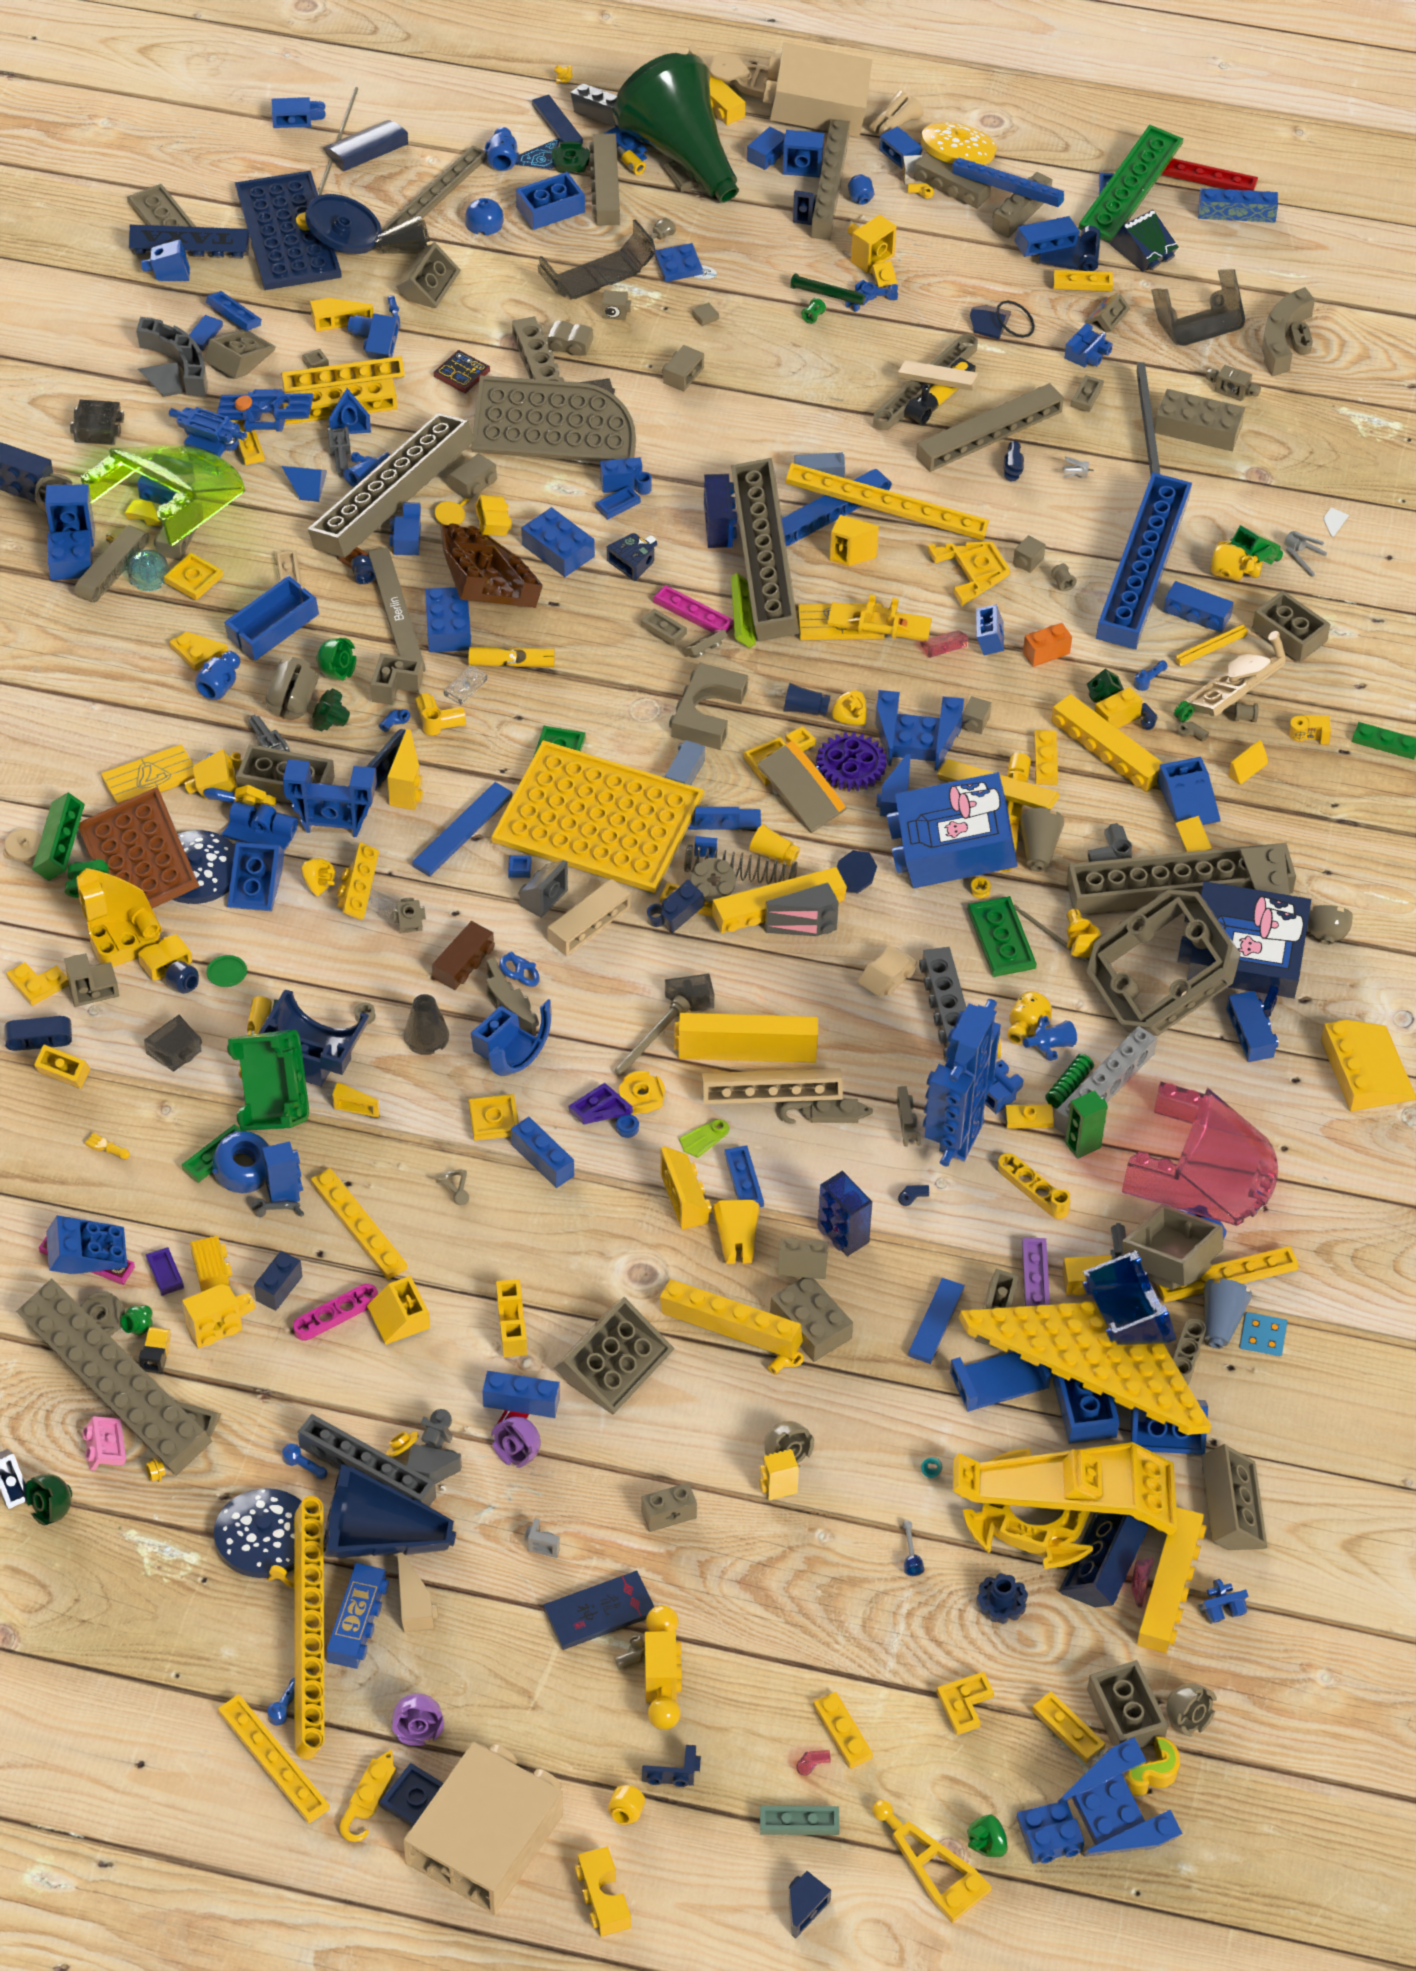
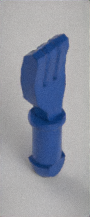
(393, 307)

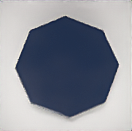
(857, 870)

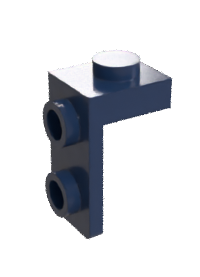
(670, 1775)

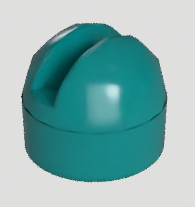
(931, 1472)

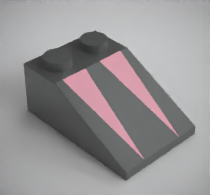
(803, 912)

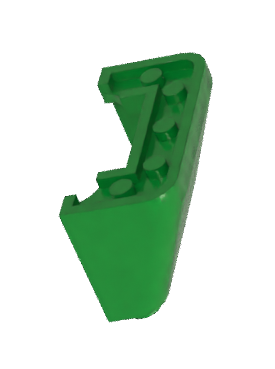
(271, 1080)

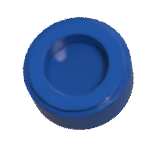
(627, 1126)

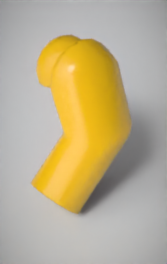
(921, 188)
(781, 1361)

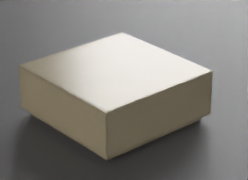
(705, 314)
(315, 359)

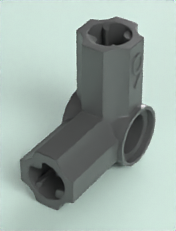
(1118, 847)

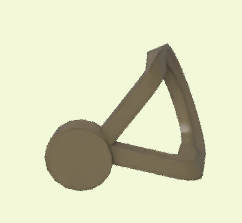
(460, 1196)

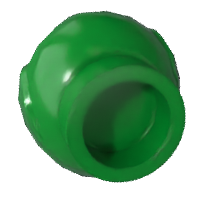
(137, 1320)

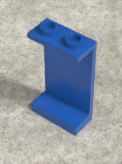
(997, 1379)

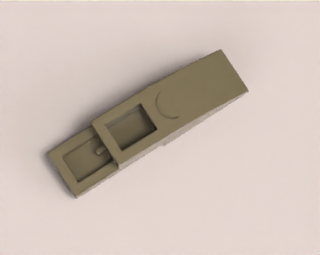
(502, 994)

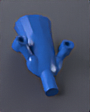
(357, 473)
(1056, 1036)

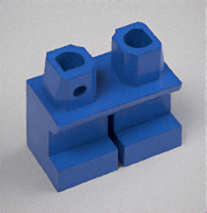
(1086, 347)
(1003, 1089)

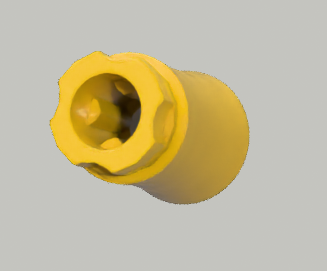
(773, 846)

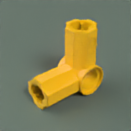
(435, 719)

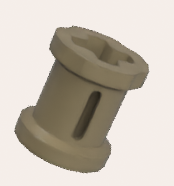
(1064, 578)
(1246, 712)

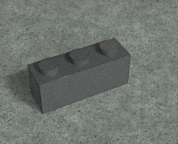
(594, 103)

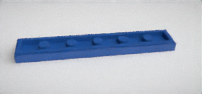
(462, 829)

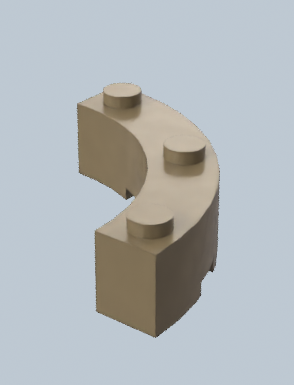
(1291, 309)

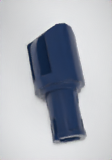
(1013, 462)

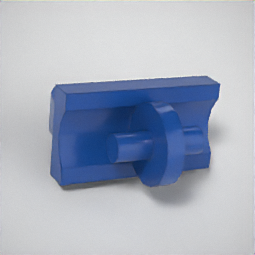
(1214, 1606)

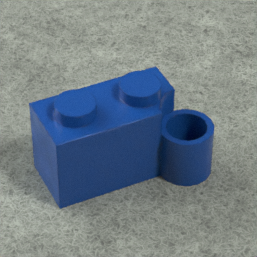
(623, 473)
(407, 530)

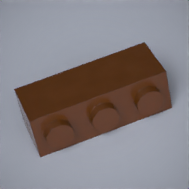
(463, 955)

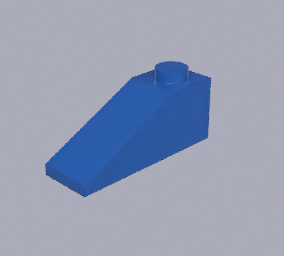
(895, 783)

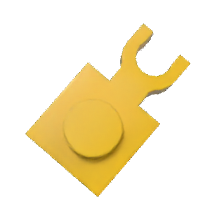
(252, 795)

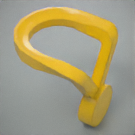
(279, 1573)

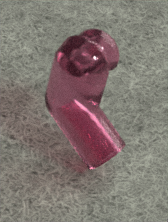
(811, 1759)

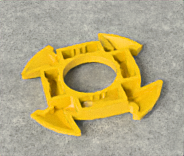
(1048, 1541)

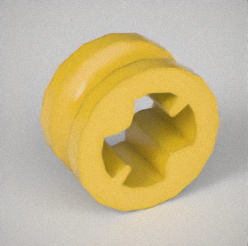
(981, 882)

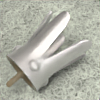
(1079, 470)

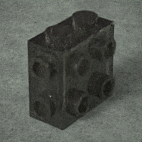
(97, 422)

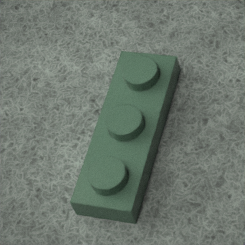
(799, 1820)

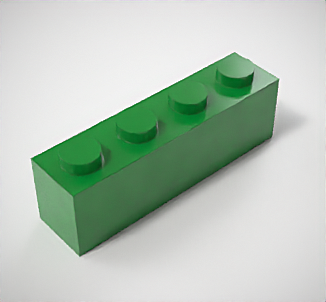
(58, 836)

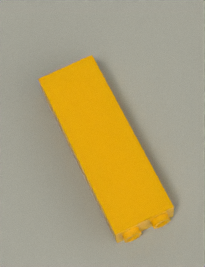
(746, 1037)

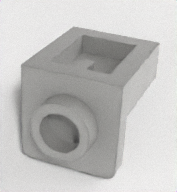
(542, 1542)

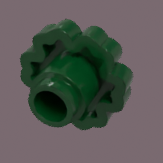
(330, 711)

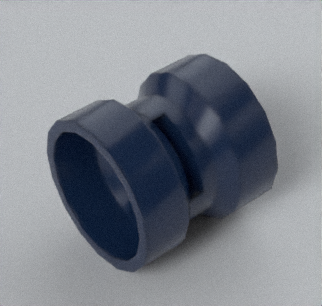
(363, 569)

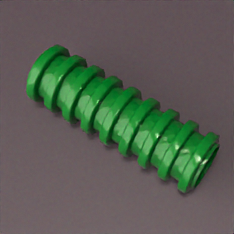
(1069, 1080)

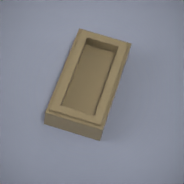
(680, 176)

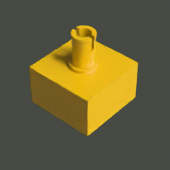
(872, 242)

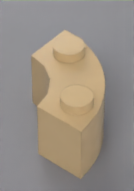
(887, 971)

